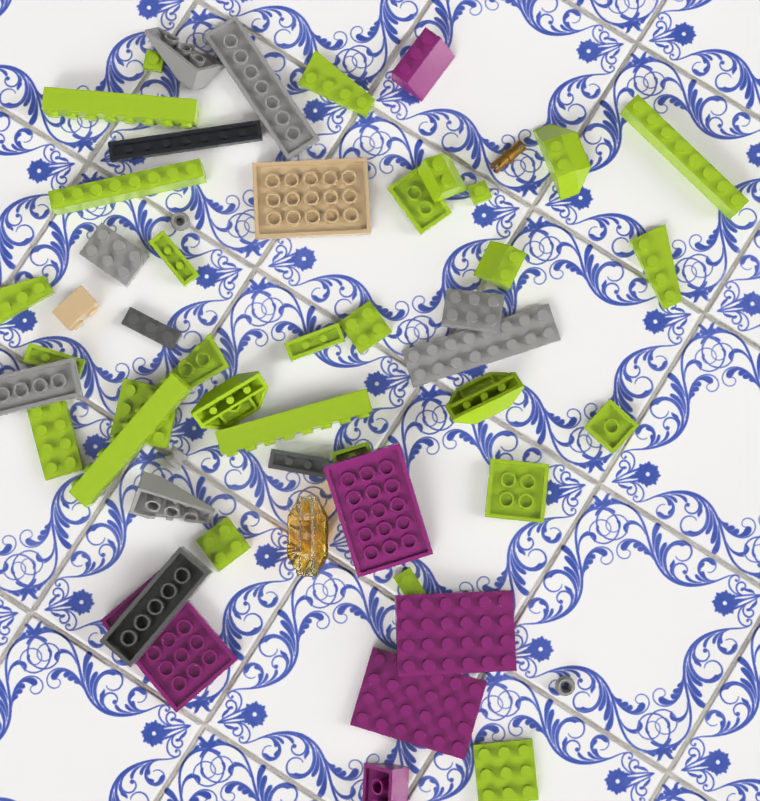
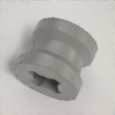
(176, 457)

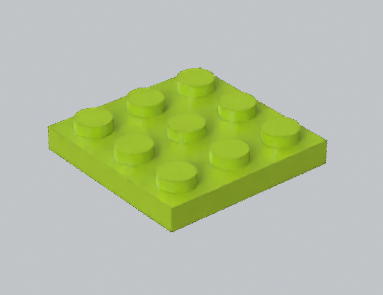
(131, 396)
(516, 490)
(505, 770)

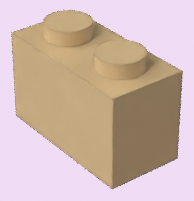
(76, 309)

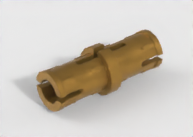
(507, 157)

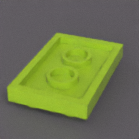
(417, 202)

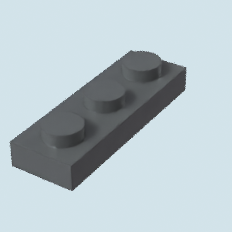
(151, 328)
(297, 463)

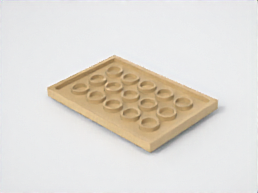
(311, 198)

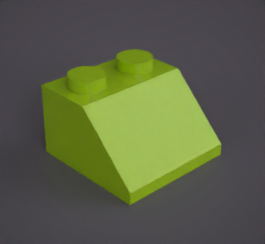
(441, 177)
(500, 264)

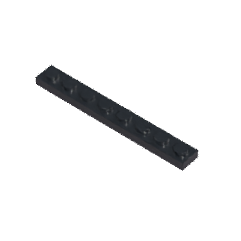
(185, 141)

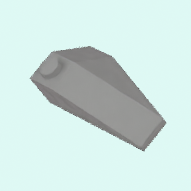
(188, 65)
(164, 499)

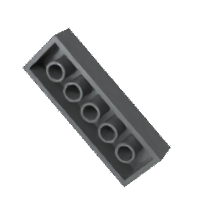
(156, 606)

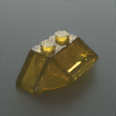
(307, 536)

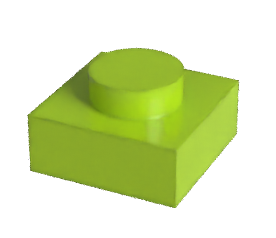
(153, 62)
(479, 192)

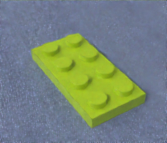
(55, 440)

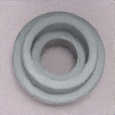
(180, 215)
(571, 685)

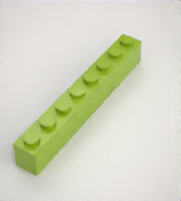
(120, 107)
(684, 157)
(127, 187)
(293, 422)
(130, 440)

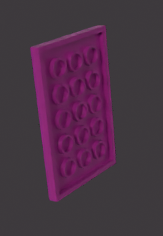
(378, 509)
(455, 633)
(183, 656)
(419, 710)

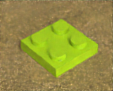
(365, 327)
(611, 426)
(223, 544)

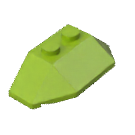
(564, 158)
(484, 397)
(231, 401)

